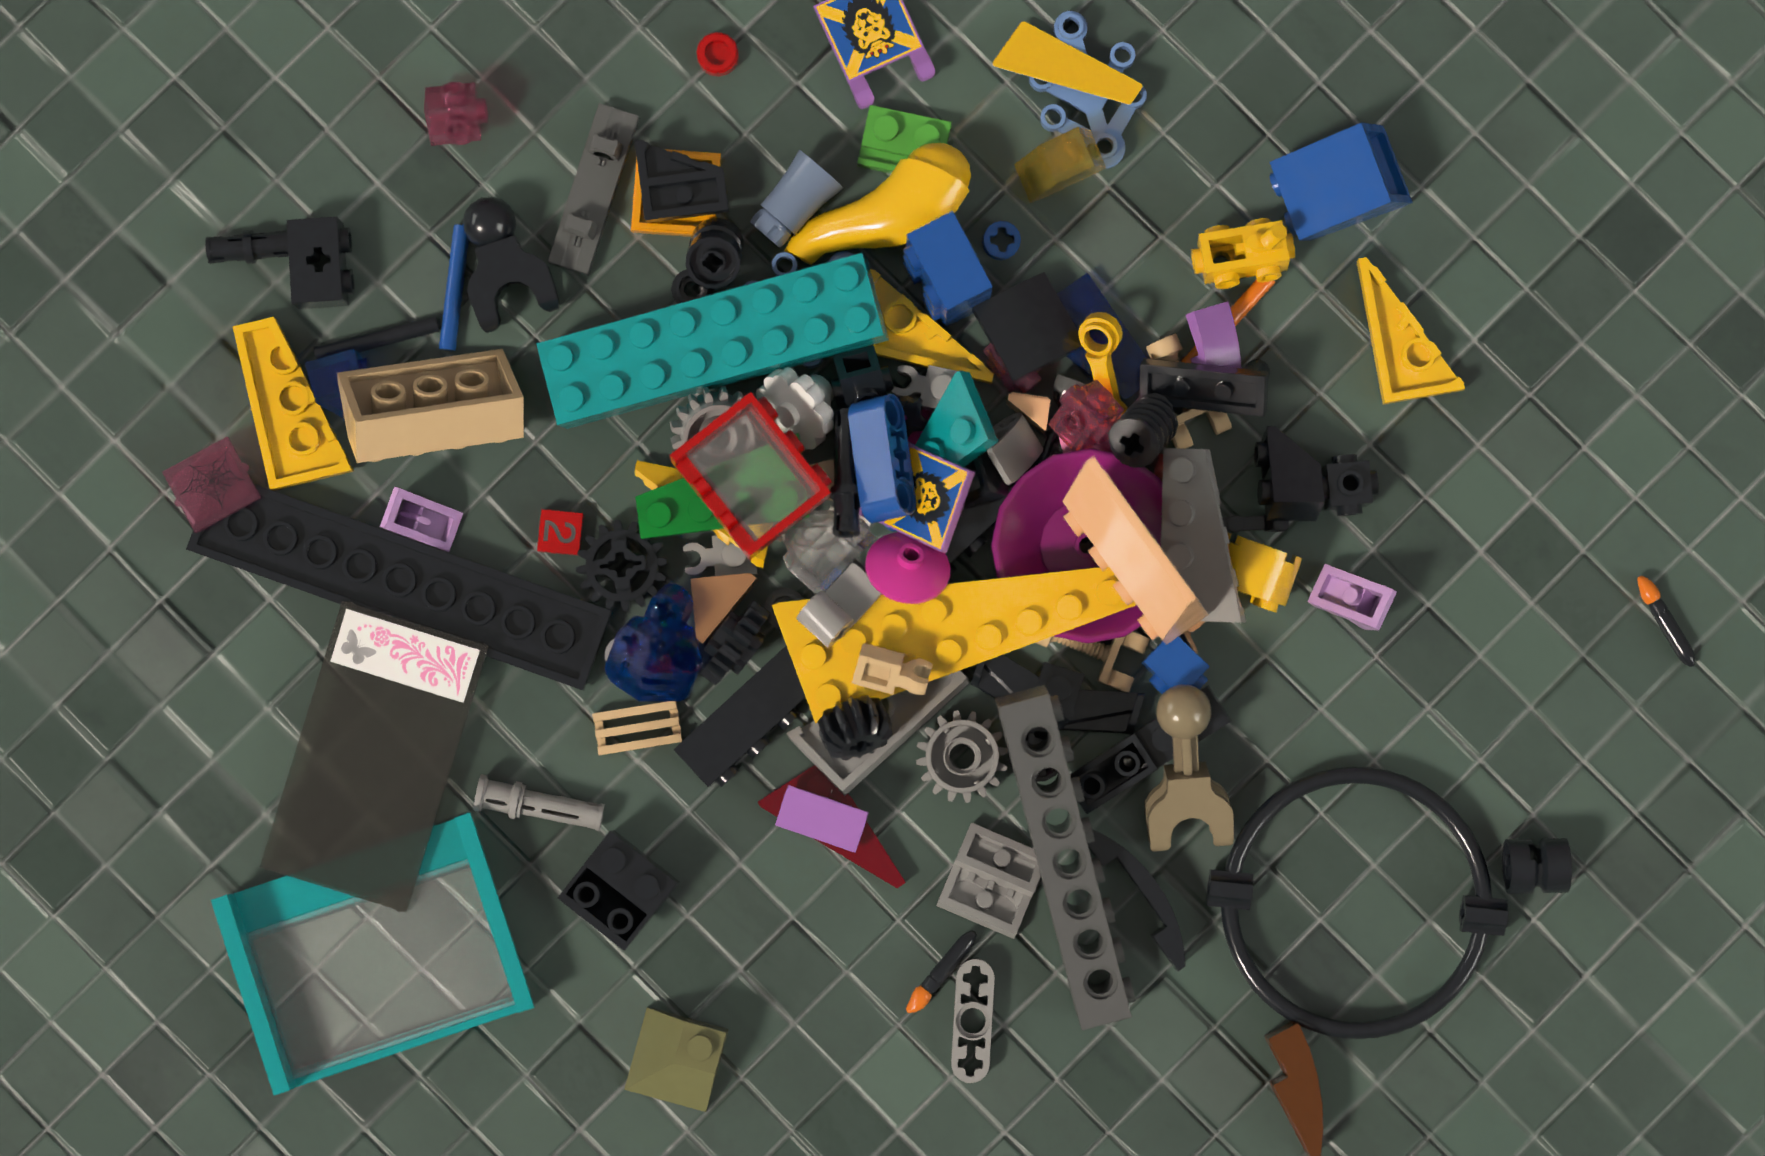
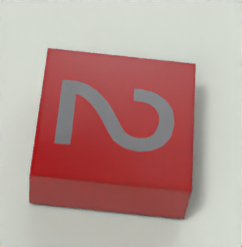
(560, 532)

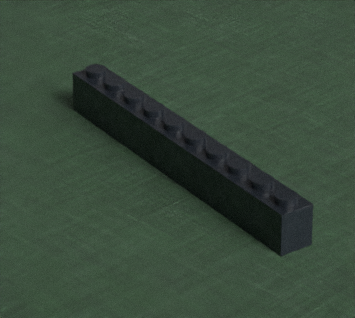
(776, 691)

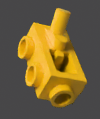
(1251, 250)

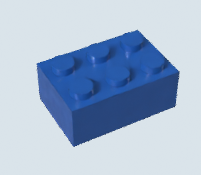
(947, 269)

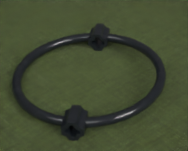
(1477, 913)

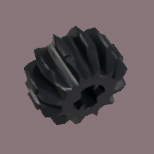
(855, 727)

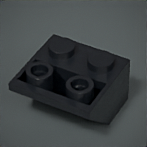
(618, 889)

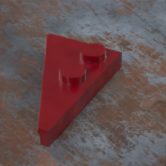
(869, 853)

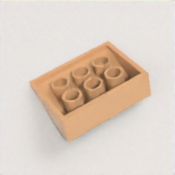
(1132, 555)

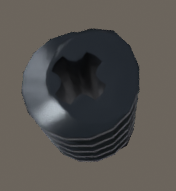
(1143, 430)

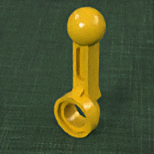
(1100, 354)

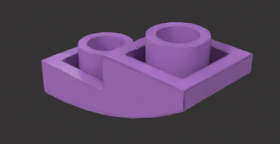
(1215, 336)

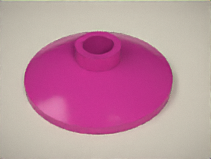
(905, 579)

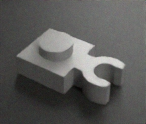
(928, 387)
(724, 558)

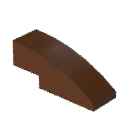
(1298, 1085)

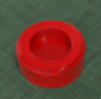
(717, 54)

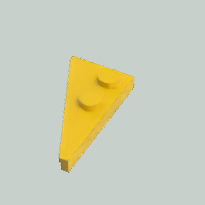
(919, 339)

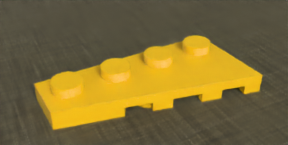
(289, 424)

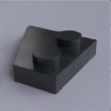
(678, 185)

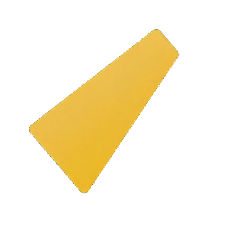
(1054, 61)

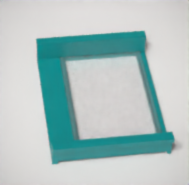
(357, 980)

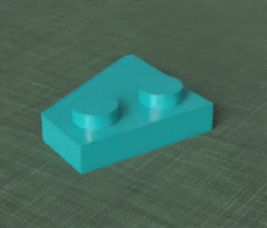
(959, 424)

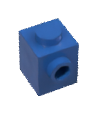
(1175, 665)

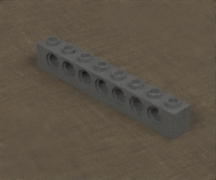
(1092, 1002)

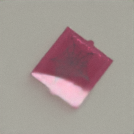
(211, 484)

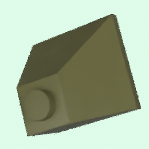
(676, 1059)

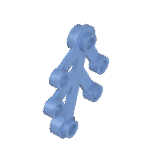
(1086, 102)

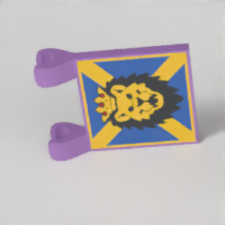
(869, 37)
(939, 499)

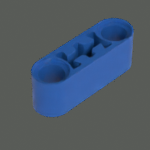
(882, 458)

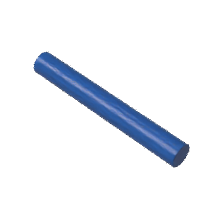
(454, 289)

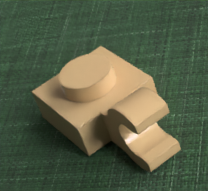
(884, 669)

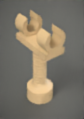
(1168, 350)
(1108, 655)

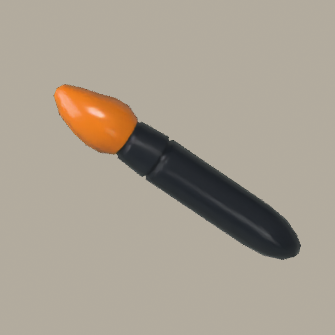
(1651, 596)
(923, 993)

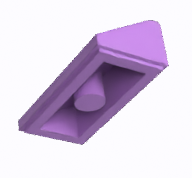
(821, 818)

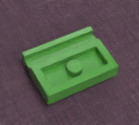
(894, 136)

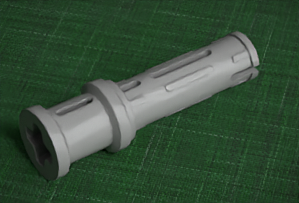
(518, 800)

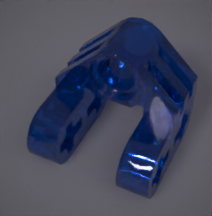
(675, 648)

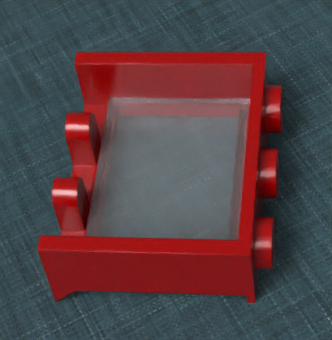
(751, 474)

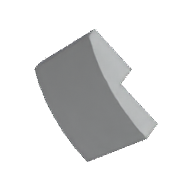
(991, 881)

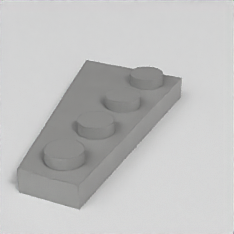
(1195, 533)
(906, 714)

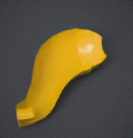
(916, 193)

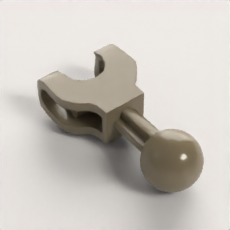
(1186, 784)

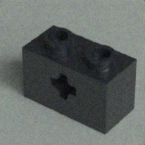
(306, 243)

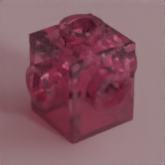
(454, 113)
(1085, 415)

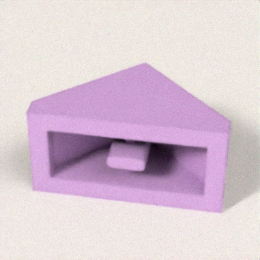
(421, 519)

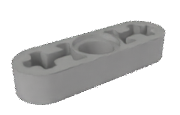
(960, 1051)

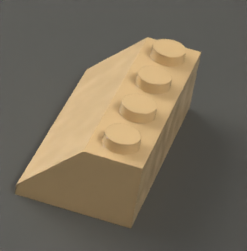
(431, 405)

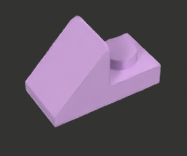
(1352, 597)

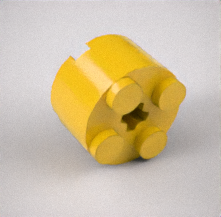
(1263, 572)

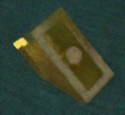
(1059, 163)

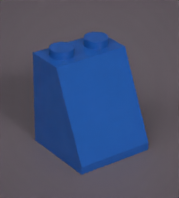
(1339, 181)

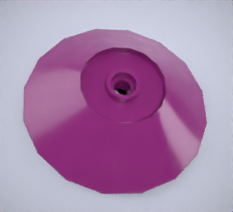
(1037, 539)

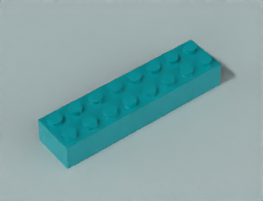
(712, 341)

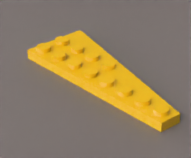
(951, 631)

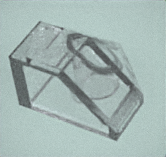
(817, 554)

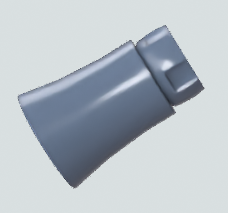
(795, 199)

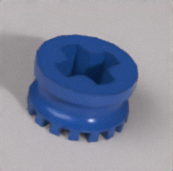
(1010, 231)

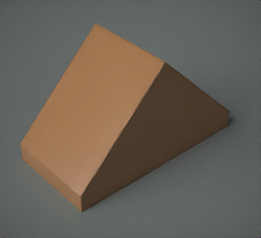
(715, 599)

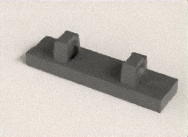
(593, 190)

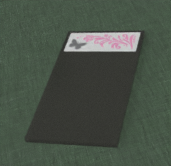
(374, 756)

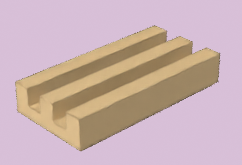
(602, 733)

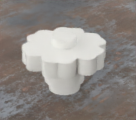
(801, 404)

